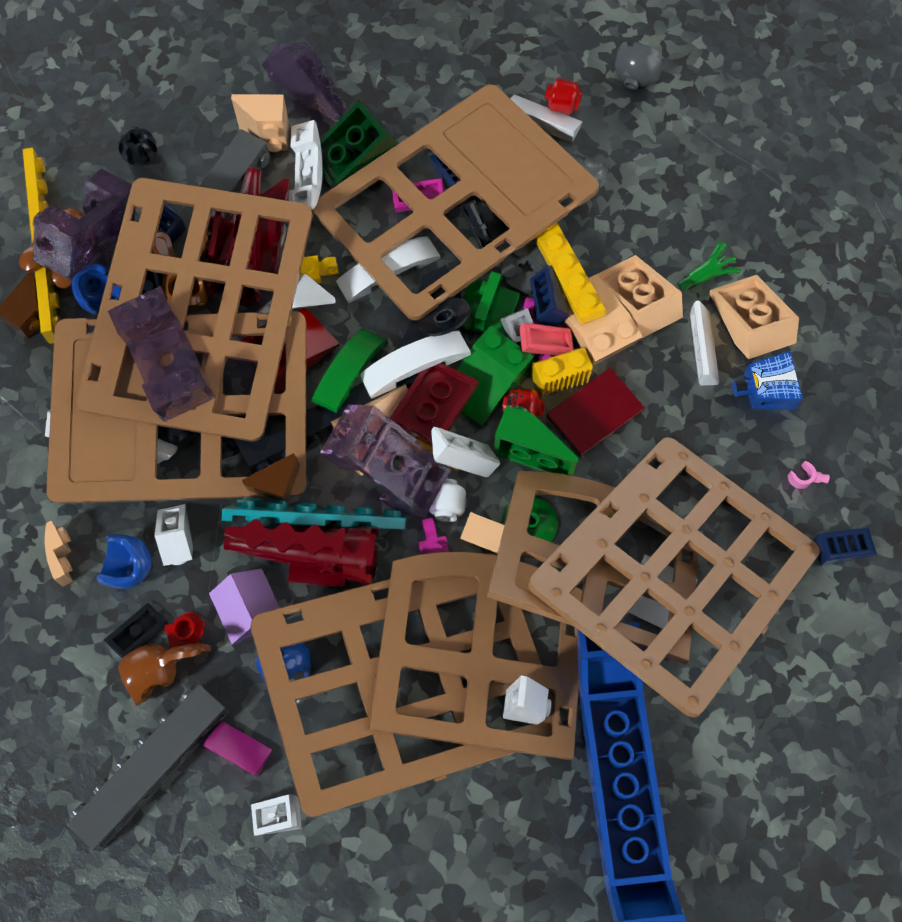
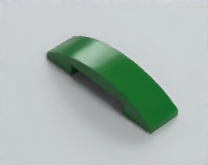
(346, 368)

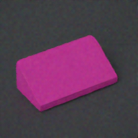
(238, 748)

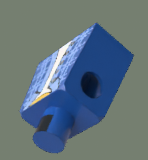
(770, 383)

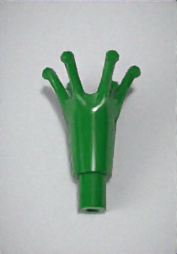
(709, 269)

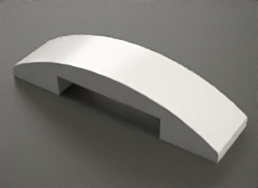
(308, 164)
(412, 253)
(413, 359)

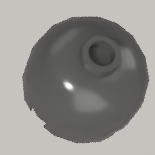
(638, 65)

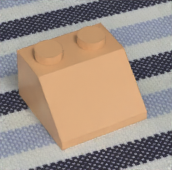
(264, 118)

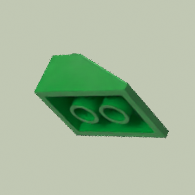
(498, 368)
(530, 443)

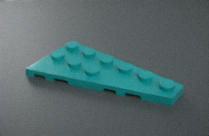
(307, 514)

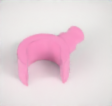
(813, 476)

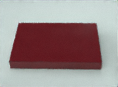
(434, 401)
(595, 412)

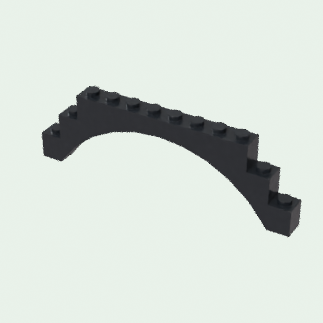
(318, 419)

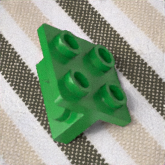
(489, 304)

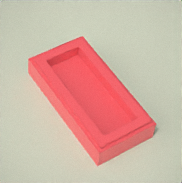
(545, 339)

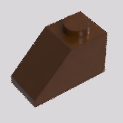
(21, 307)

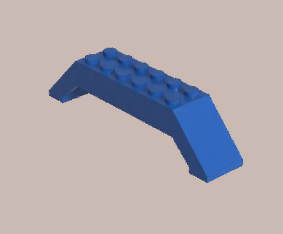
(624, 789)

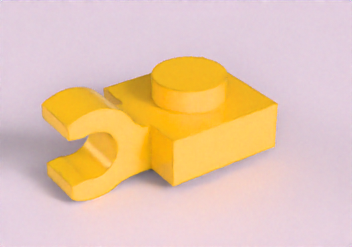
(316, 269)

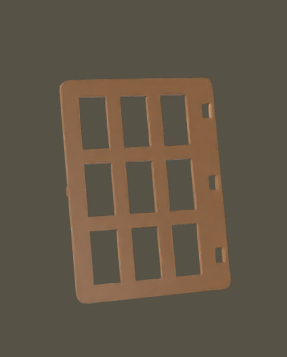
(129, 269)
(597, 539)
(346, 614)

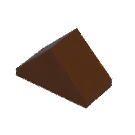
(275, 480)

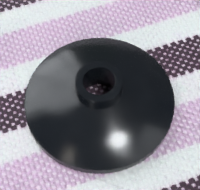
(445, 318)

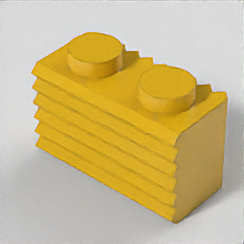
(561, 372)

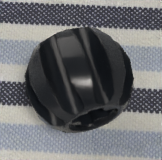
(137, 146)

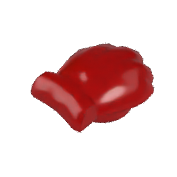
(185, 630)

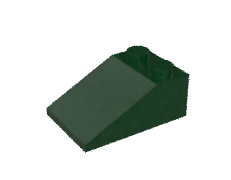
(353, 143)

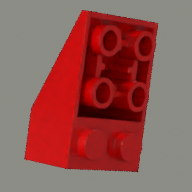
(318, 345)

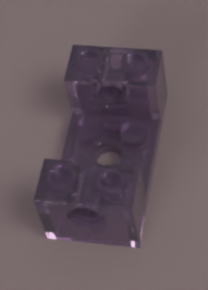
(73, 243)
(150, 331)
(369, 442)

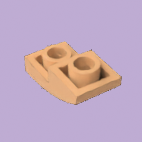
(483, 532)
(56, 549)

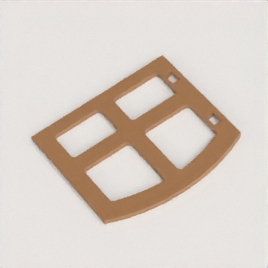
(517, 543)
(477, 666)

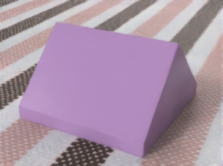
(240, 600)

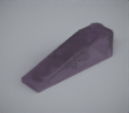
(300, 73)

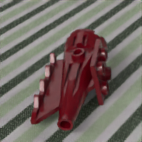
(267, 239)
(313, 553)

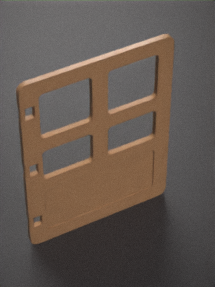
(499, 159)
(116, 458)

